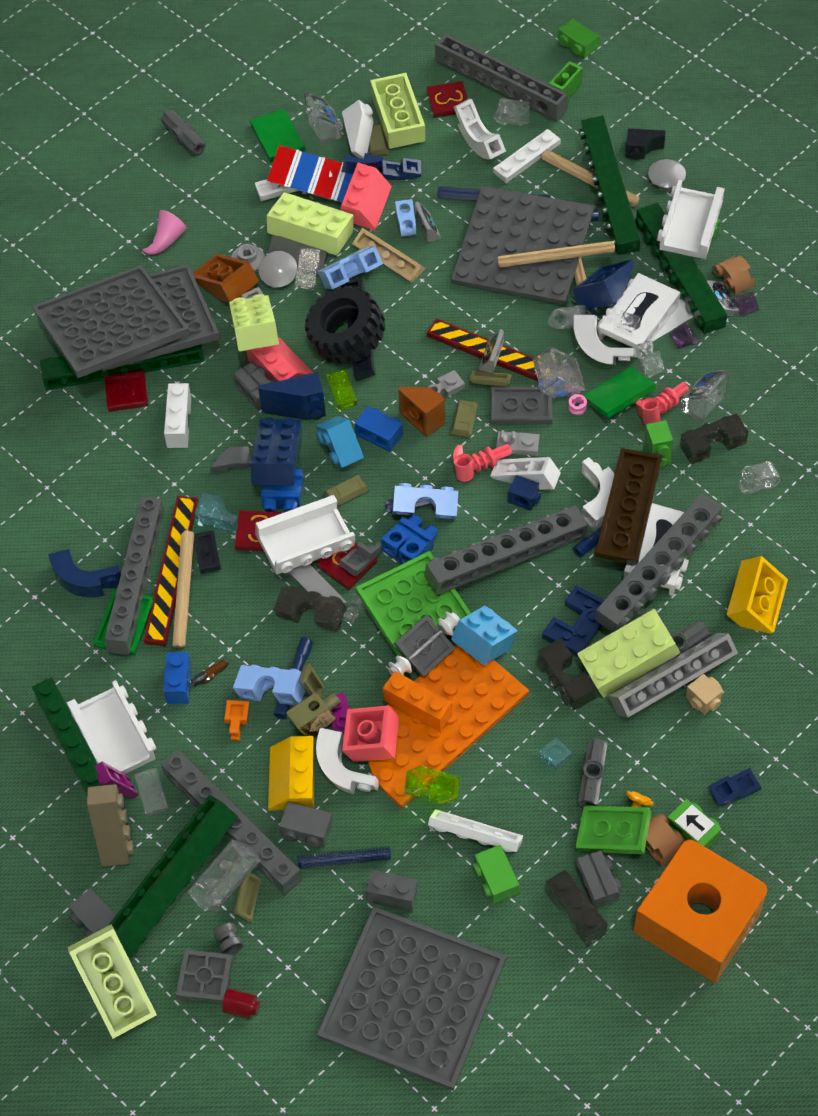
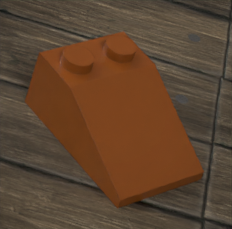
(226, 277)

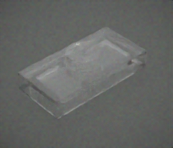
(307, 268)
(151, 792)

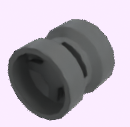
(228, 938)

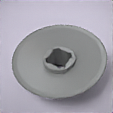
(250, 254)

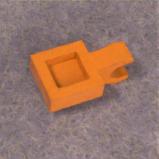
(236, 715)

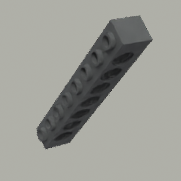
(501, 77)
(701, 509)
(505, 549)
(134, 576)
(197, 787)

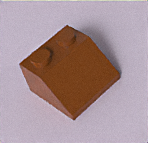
(422, 408)

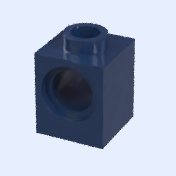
(524, 493)

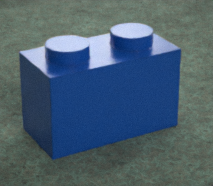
(379, 429)
(177, 678)

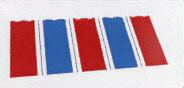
(309, 173)

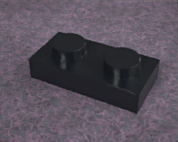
(207, 551)

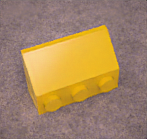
(757, 595)
(292, 773)

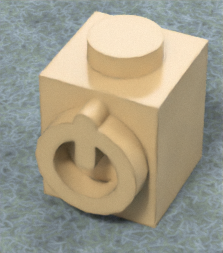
(704, 694)

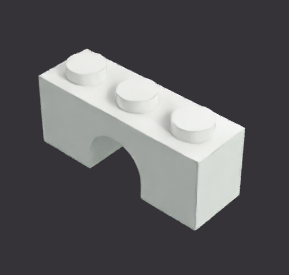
(176, 418)

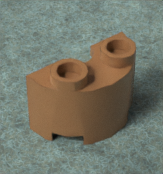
(735, 274)
(662, 840)

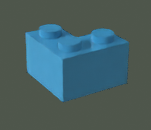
(341, 440)

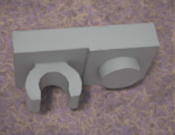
(519, 442)

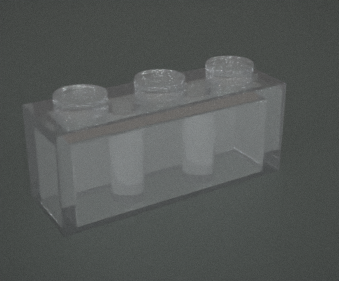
(224, 876)

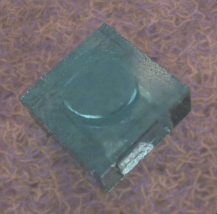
(555, 753)

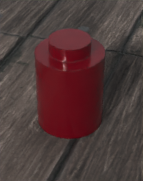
(240, 1004)

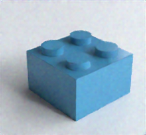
(484, 635)

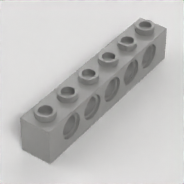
(673, 674)

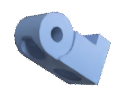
(405, 218)

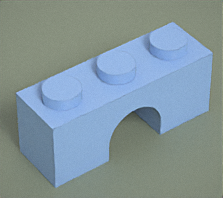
(354, 264)
(443, 500)
(255, 680)

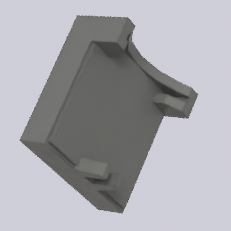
(204, 976)

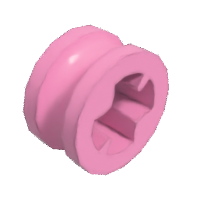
(577, 410)

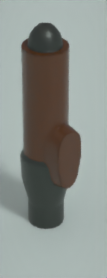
(209, 674)

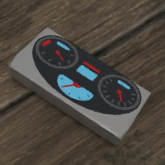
(426, 223)
(724, 297)
(492, 352)

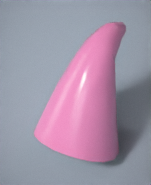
(168, 231)

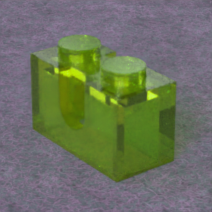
(441, 790)

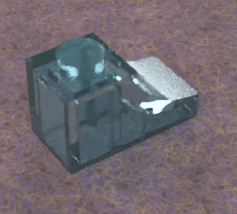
(212, 514)

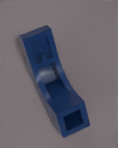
(82, 582)

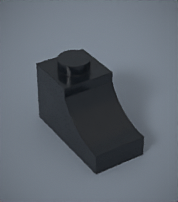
(643, 141)

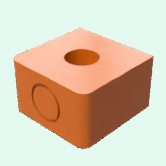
(697, 939)

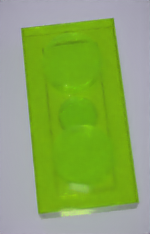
(341, 389)

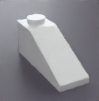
(359, 127)
(536, 469)

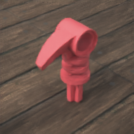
(651, 408)
(466, 464)

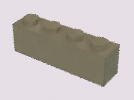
(109, 825)

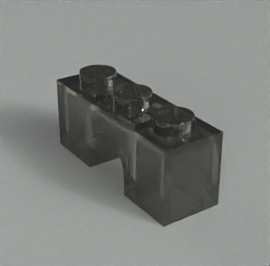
(727, 430)
(294, 602)
(574, 689)
(585, 918)

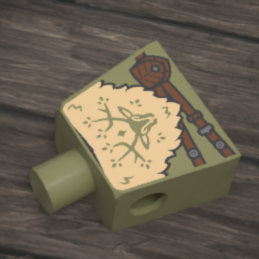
(314, 713)

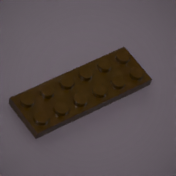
(629, 506)

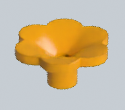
(638, 799)

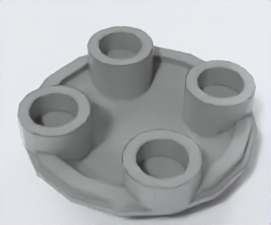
(666, 174)
(278, 269)

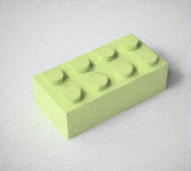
(397, 110)
(310, 223)
(253, 322)
(628, 653)
(112, 981)

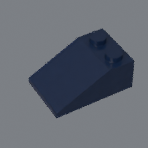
(604, 285)
(294, 397)

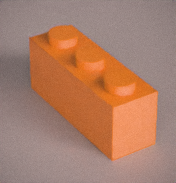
(417, 701)

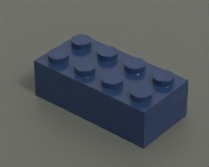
(276, 452)

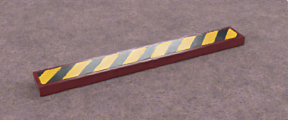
(476, 346)
(166, 589)

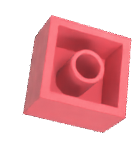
(370, 733)

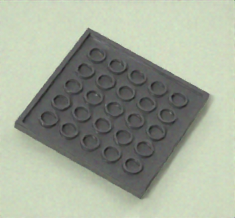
(522, 223)
(186, 298)
(110, 321)
(412, 998)

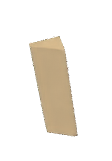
(390, 256)

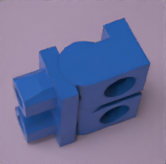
(283, 496)
(408, 540)

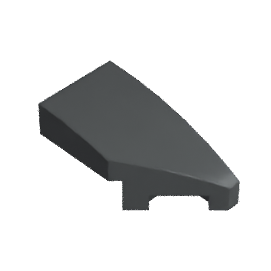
(232, 457)
(360, 558)

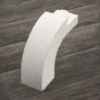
(474, 132)
(586, 334)
(602, 481)
(329, 756)

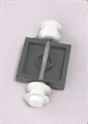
(424, 645)

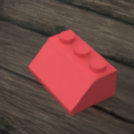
(366, 196)
(278, 362)

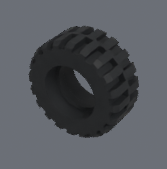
(356, 340)

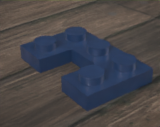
(585, 628)

